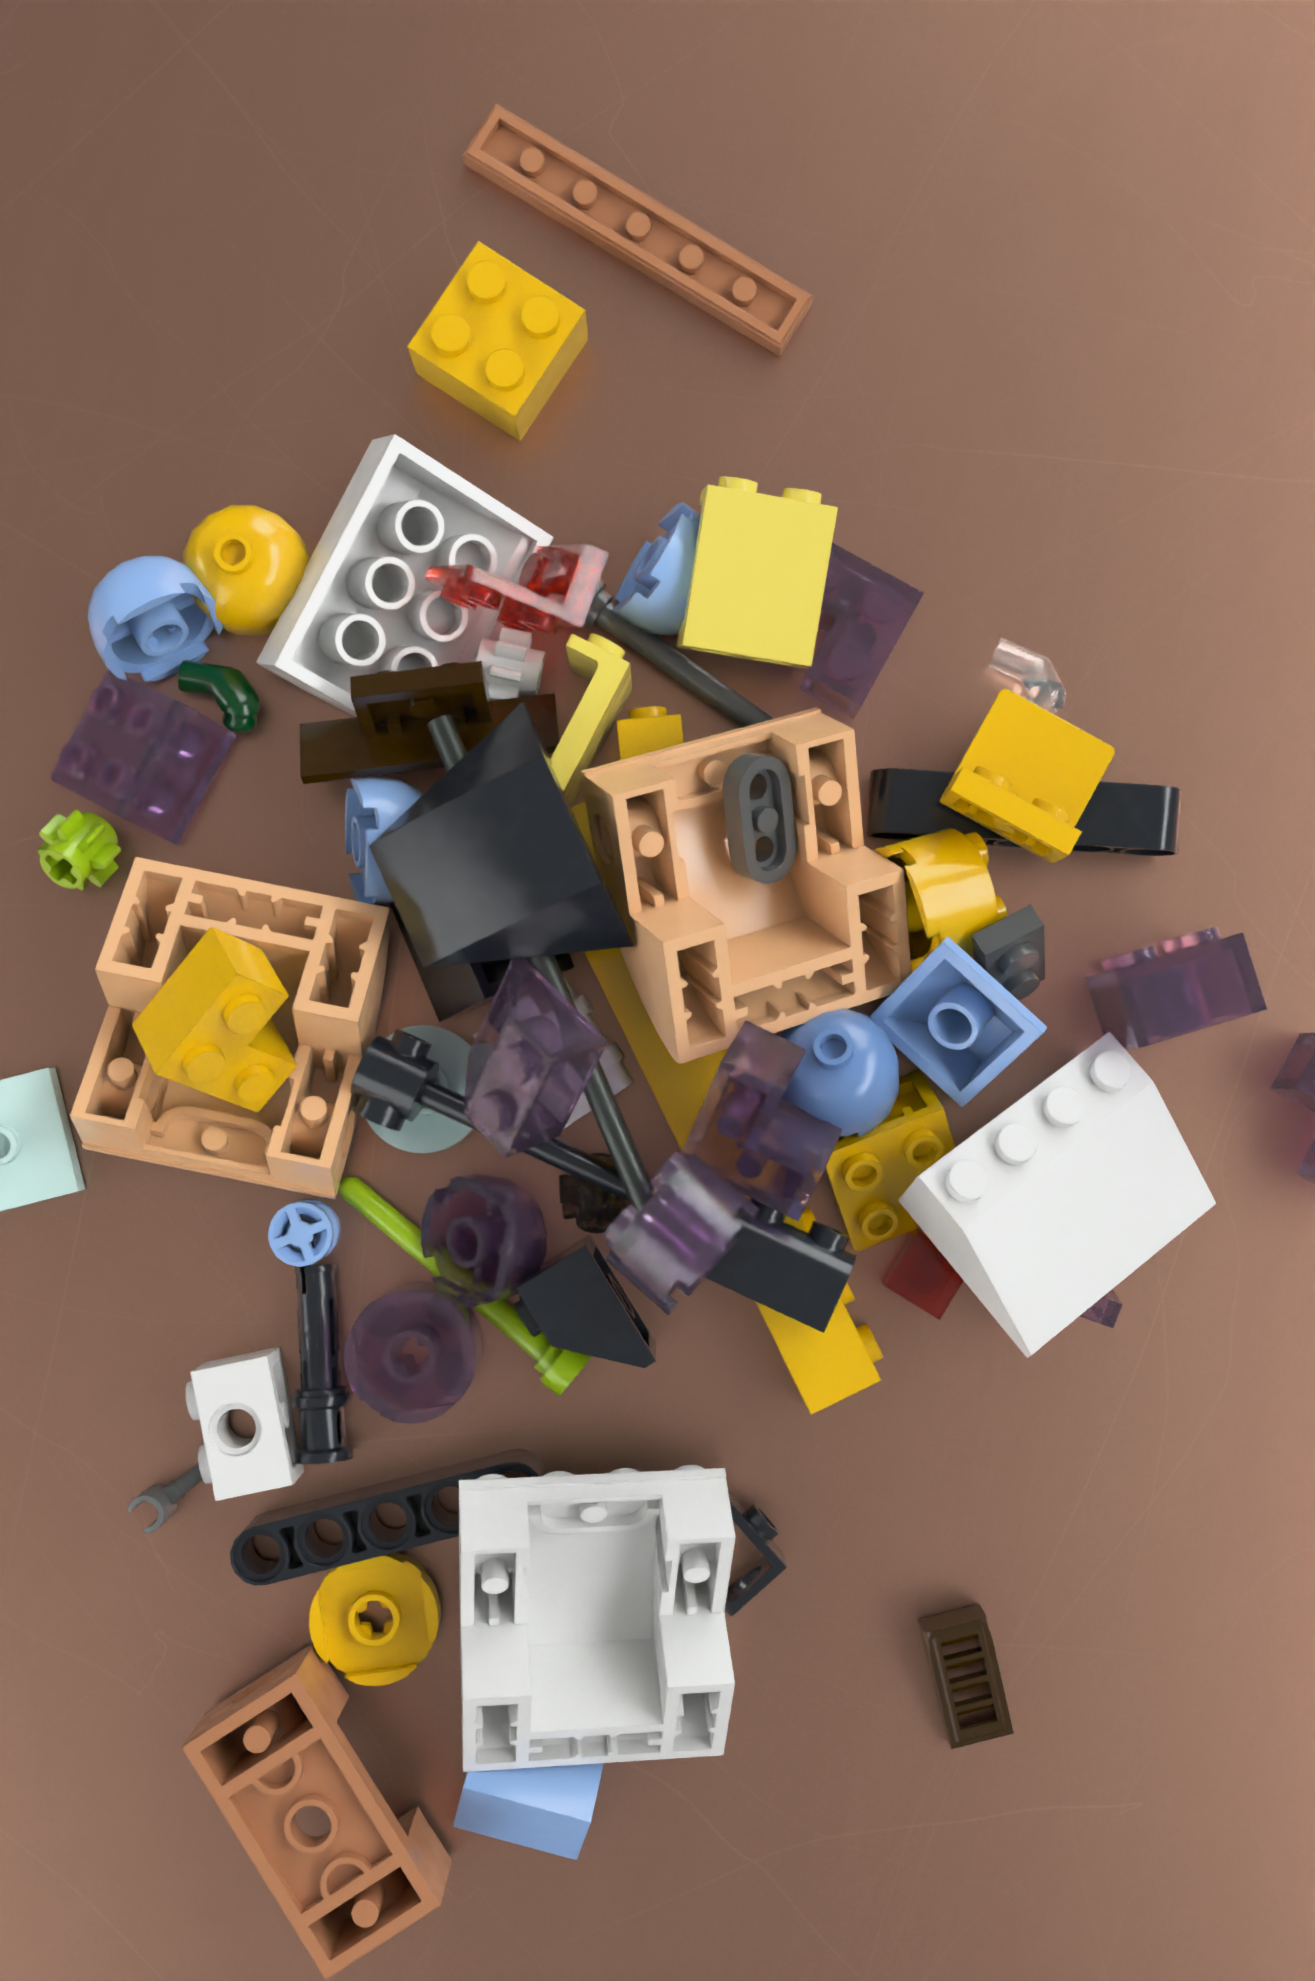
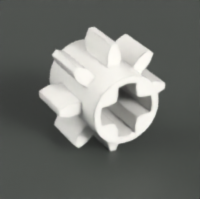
(511, 664)

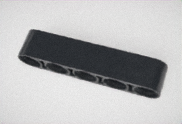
(1115, 820)
(356, 1515)

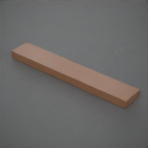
(637, 229)

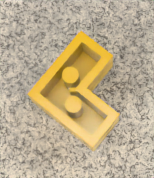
(216, 1024)

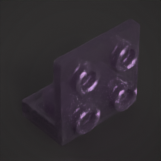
(143, 756)

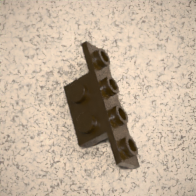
(394, 716)

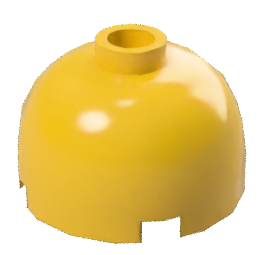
(248, 565)

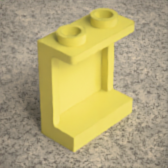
(758, 573)
(598, 710)

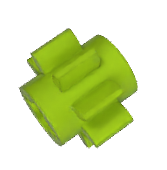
(78, 850)

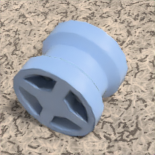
(292, 1237)

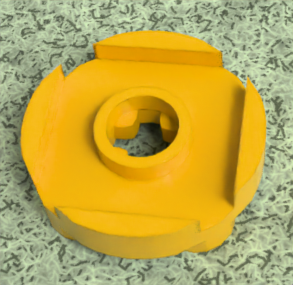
(351, 1645)

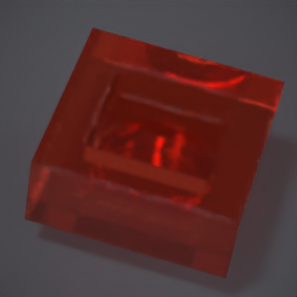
(923, 1276)

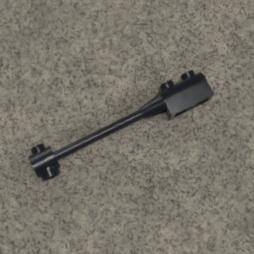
(768, 1263)

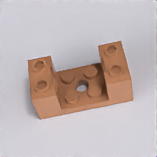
(282, 1751)

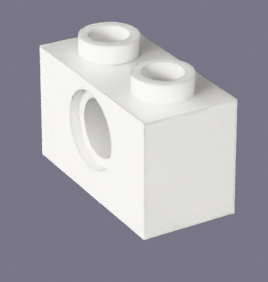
(260, 1387)

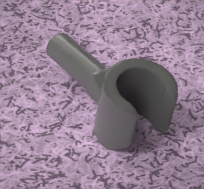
(166, 1497)

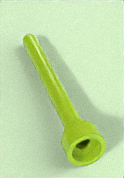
(555, 1364)

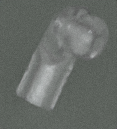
(1033, 670)

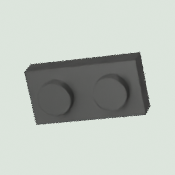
(1013, 951)

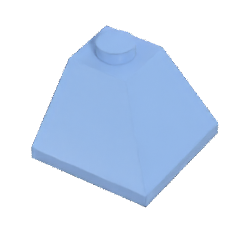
(957, 1022)

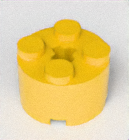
(945, 889)

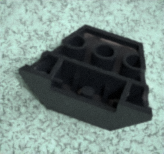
(497, 860)

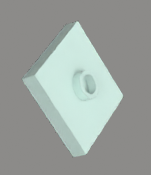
(35, 1141)

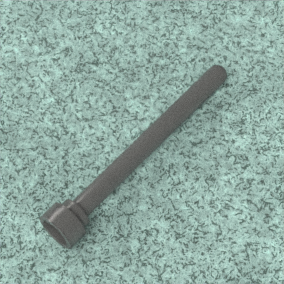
(673, 662)

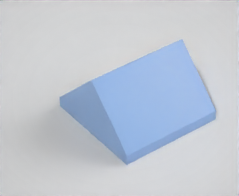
(532, 1806)

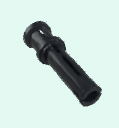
(321, 1395)

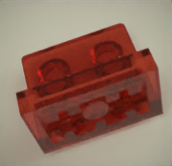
(551, 592)

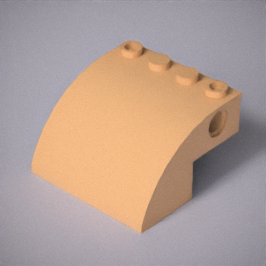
(726, 945)
(332, 968)

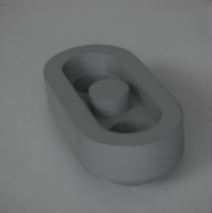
(759, 810)

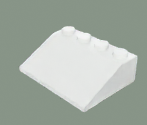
(366, 587)
(1062, 1194)

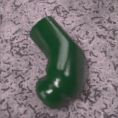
(229, 689)

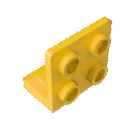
(1028, 776)
(878, 1167)

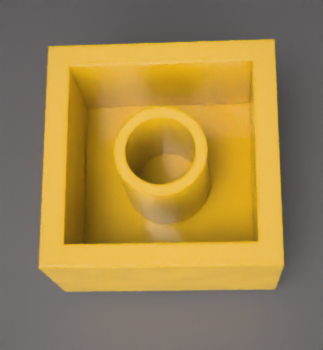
(499, 341)

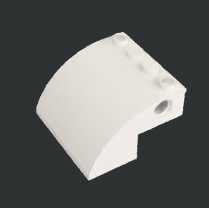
(594, 1617)

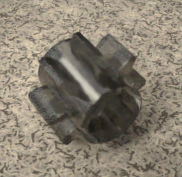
(591, 1205)

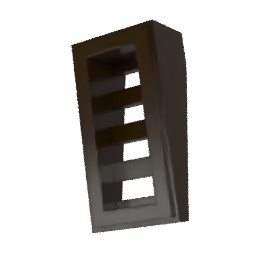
(954, 1628)

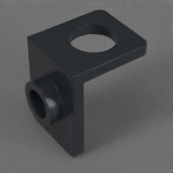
(761, 1533)

